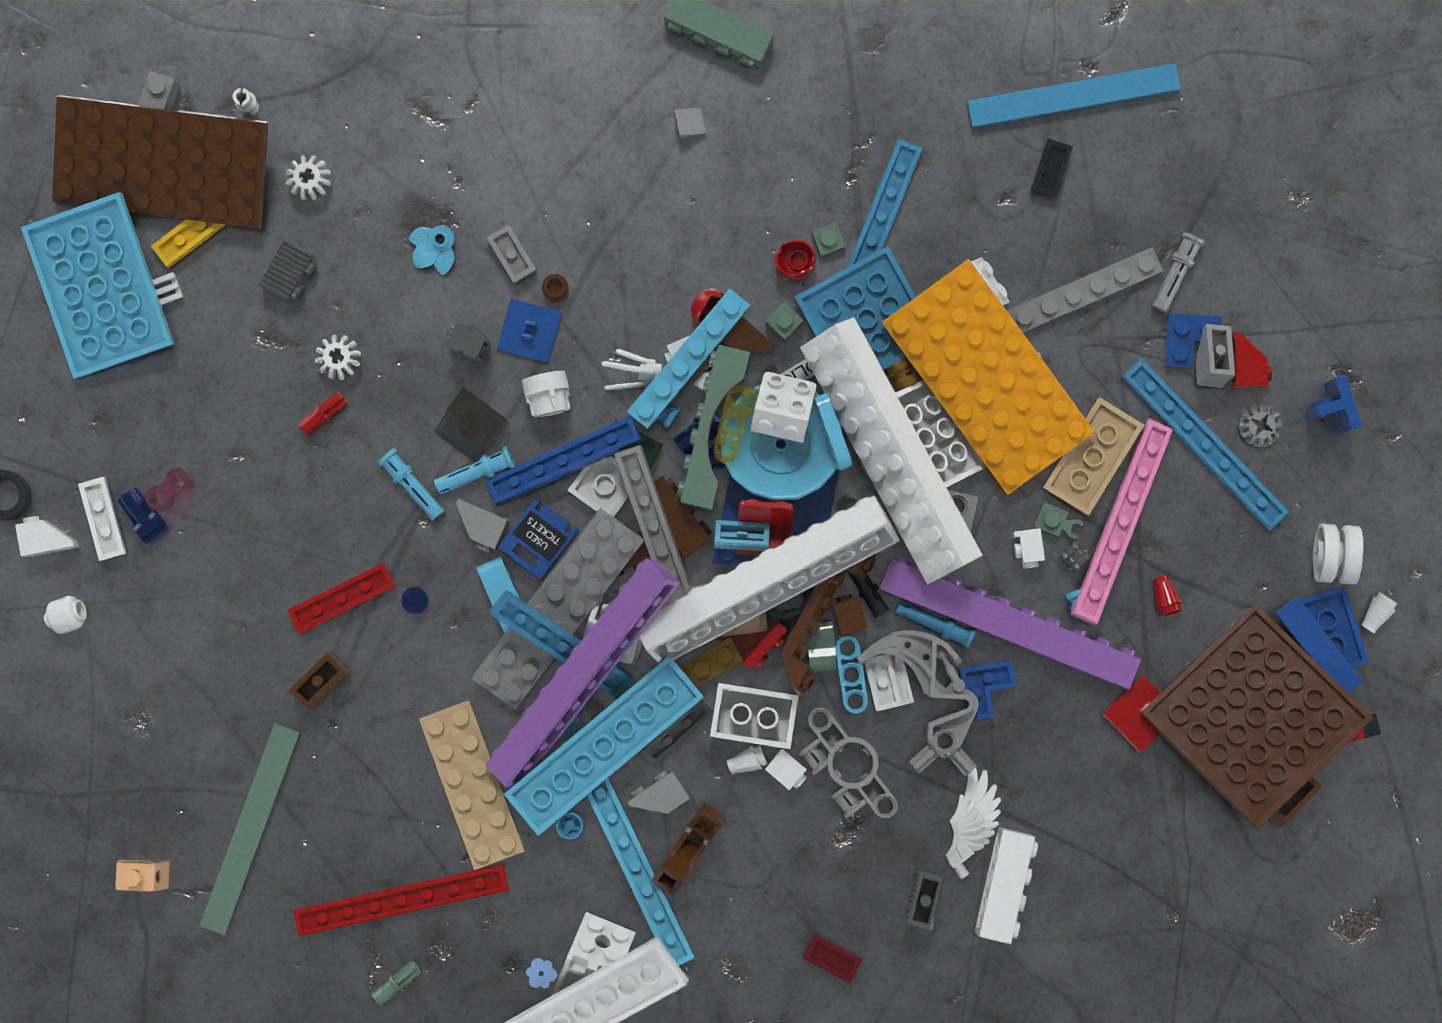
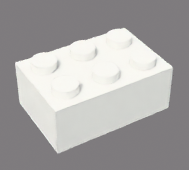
(754, 716)

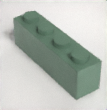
(719, 29)

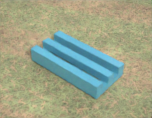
(741, 540)

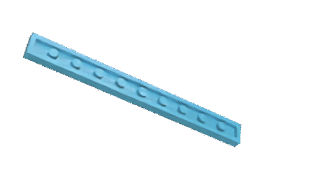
(635, 863)

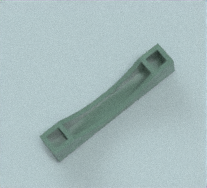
(700, 483)

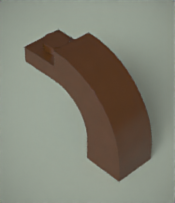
(688, 848)

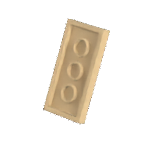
(1089, 466)

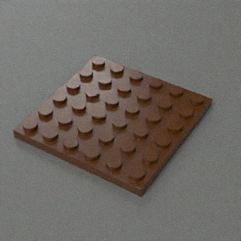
(1256, 716)

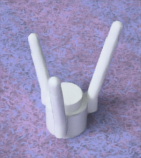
(647, 371)

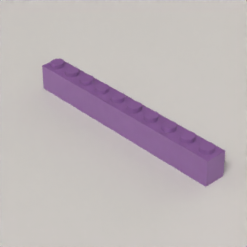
(1011, 625)
(583, 672)

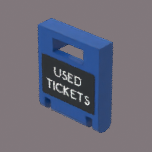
(540, 534)

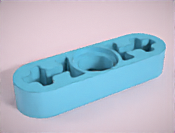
(832, 431)

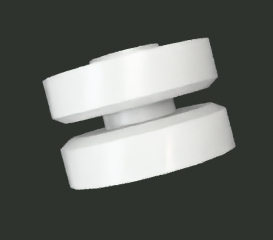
(1338, 554)

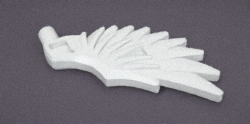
(972, 821)

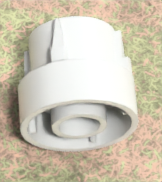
(547, 393)

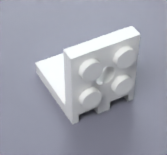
(587, 956)

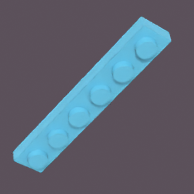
(688, 358)

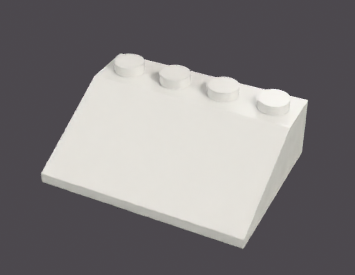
(939, 434)

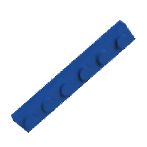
(563, 460)

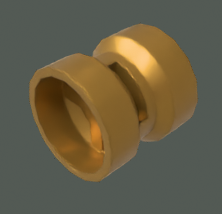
(901, 374)

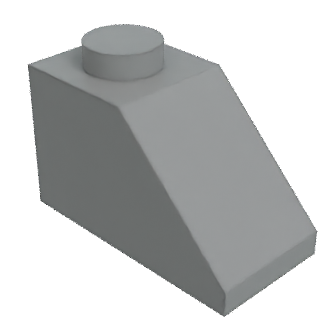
(1215, 356)
(482, 526)

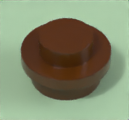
(555, 287)

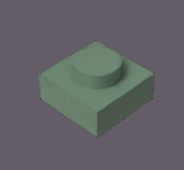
(828, 239)

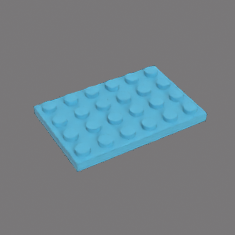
(97, 285)

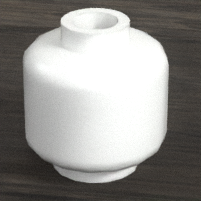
(65, 614)

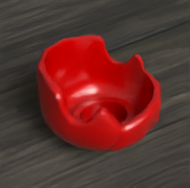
(795, 259)
(704, 303)

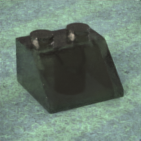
(470, 425)

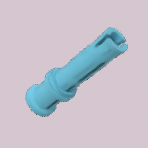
(485, 467)
(403, 474)

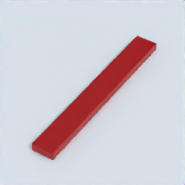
(401, 900)

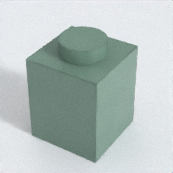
(784, 322)

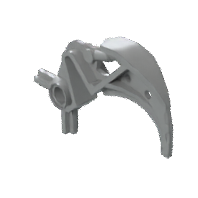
(955, 723)

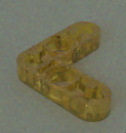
(739, 412)

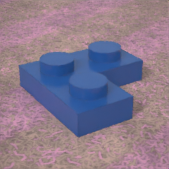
(1181, 335)
(985, 678)

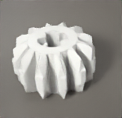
(305, 169)
(346, 351)

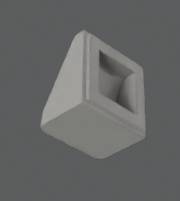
(689, 122)

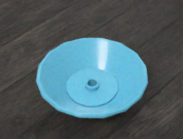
(775, 471)

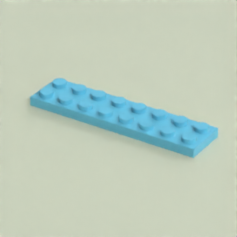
(603, 745)

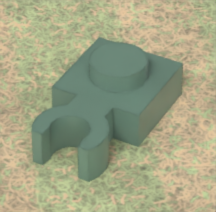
(1053, 521)

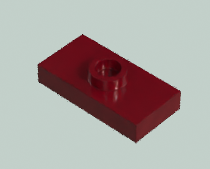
(832, 958)

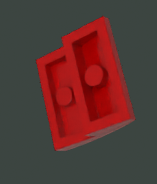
(1126, 715)

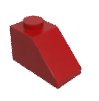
(1249, 364)

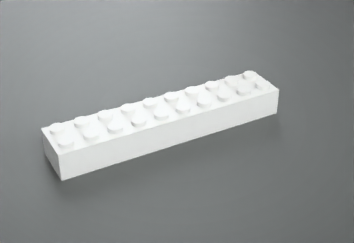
(890, 450)
(768, 580)

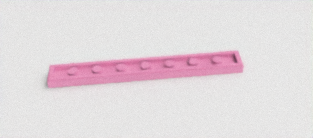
(1121, 522)

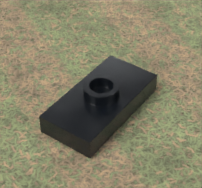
(1051, 168)

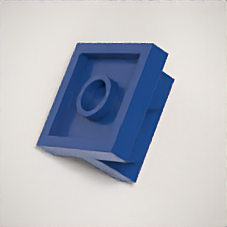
(1340, 403)

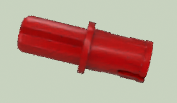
(322, 413)

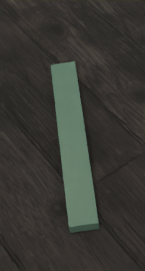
(249, 829)

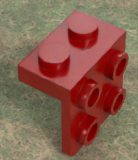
(779, 516)
(755, 645)

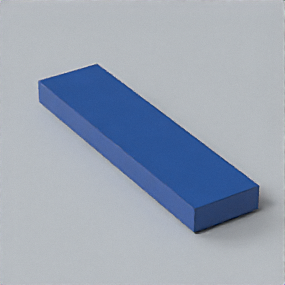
(1318, 644)

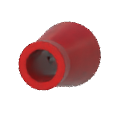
(1167, 599)

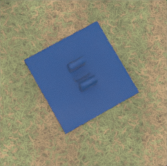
(529, 330)

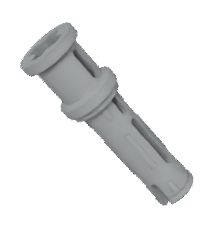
(1182, 260)

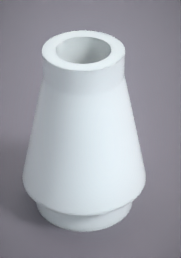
(1378, 612)
(748, 760)

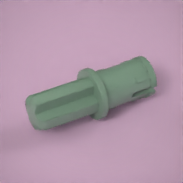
(396, 983)

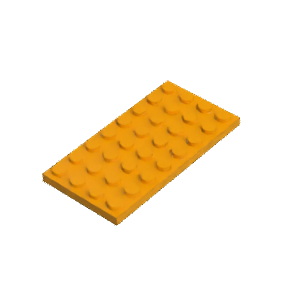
(988, 376)

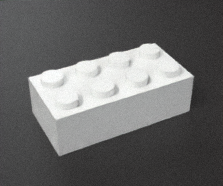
(1005, 885)

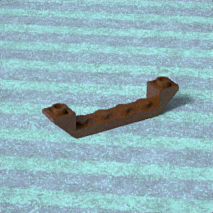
(808, 624)

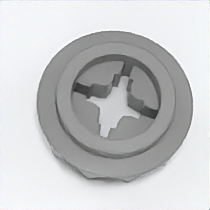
(1248, 428)

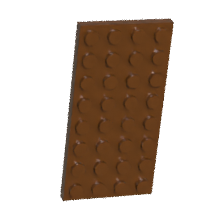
(160, 160)

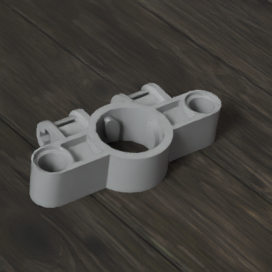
(868, 788)

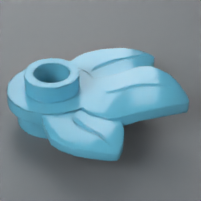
(432, 252)

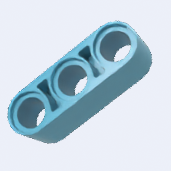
(496, 581)
(855, 687)

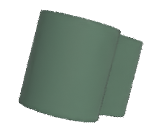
(822, 648)

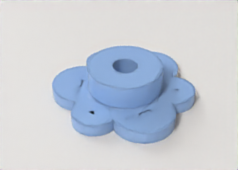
(535, 978)

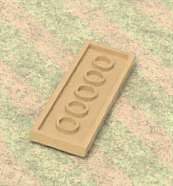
(470, 786)

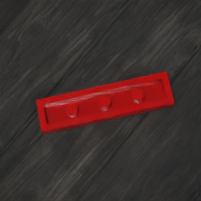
(341, 598)

